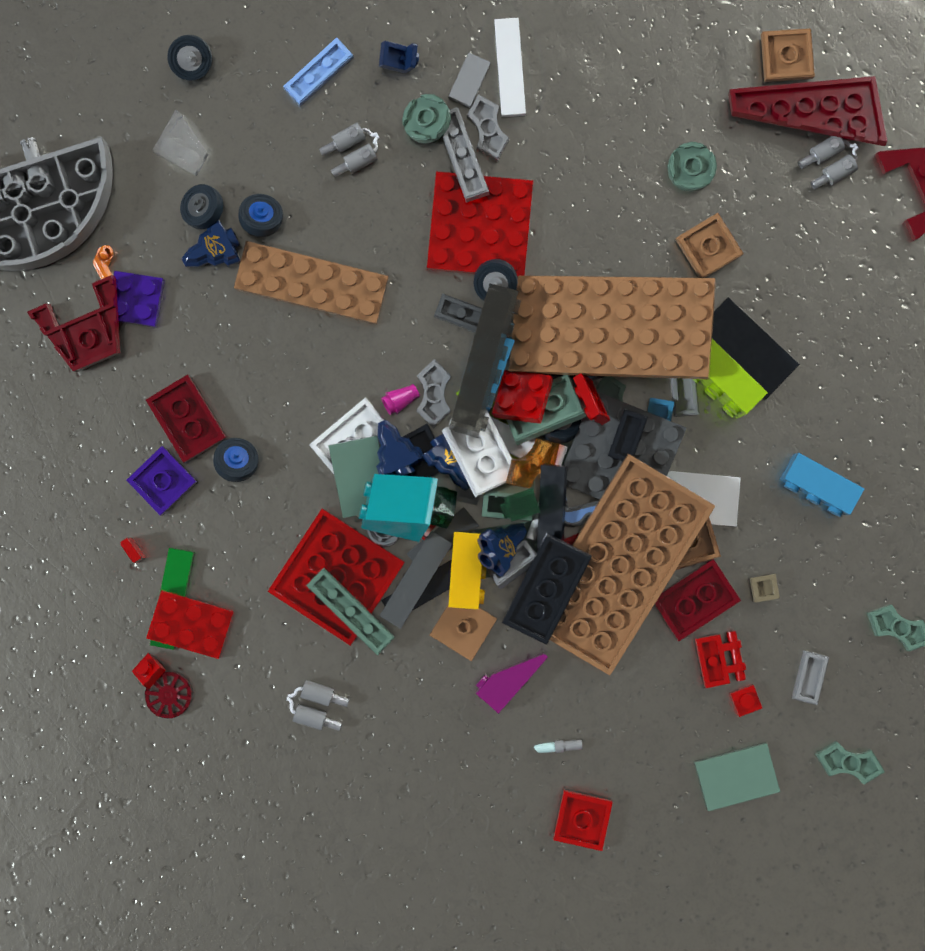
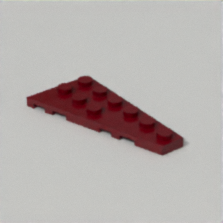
(827, 107)

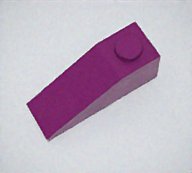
(506, 682)

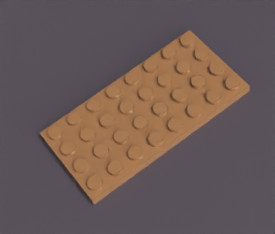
(614, 326)
(635, 547)

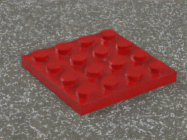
(482, 229)
(350, 557)

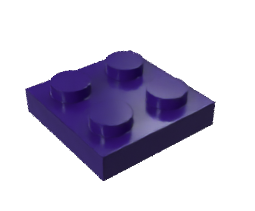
(138, 298)
(161, 480)

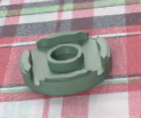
(426, 118)
(692, 166)

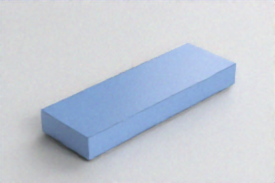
(318, 71)

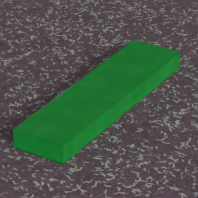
(176, 578)

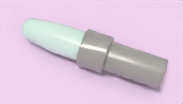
(559, 746)

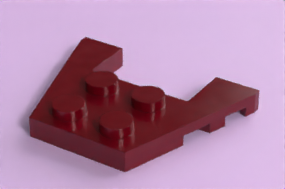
(915, 161)
(88, 337)

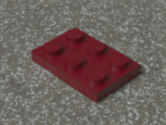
(186, 418)
(696, 600)

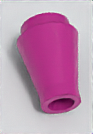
(398, 399)

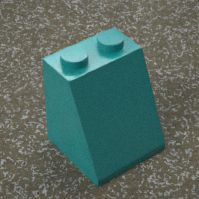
(398, 505)

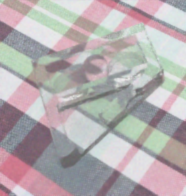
(181, 145)

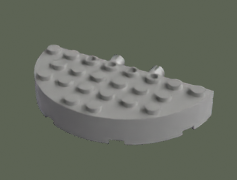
(52, 202)

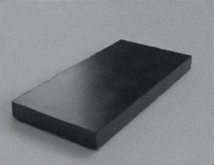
(751, 347)
(546, 588)

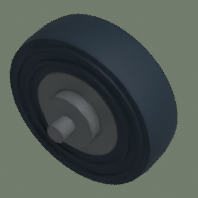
(201, 206)

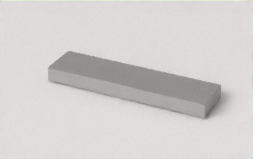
(464, 158)

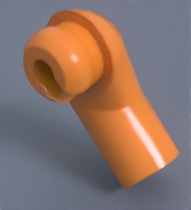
(102, 260)

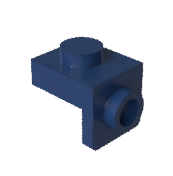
(398, 57)

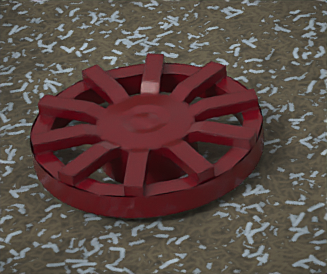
(169, 695)

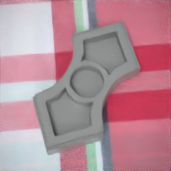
(491, 138)
(433, 406)

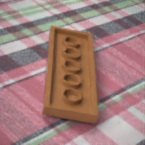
(311, 282)

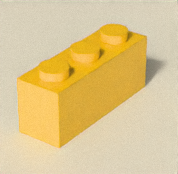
(466, 572)

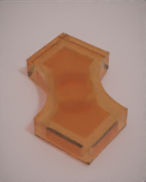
(525, 469)

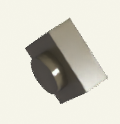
(764, 588)

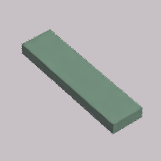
(350, 611)

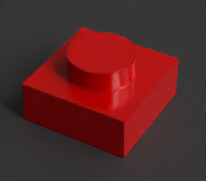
(148, 670)
(745, 700)

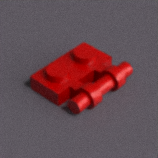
(713, 662)

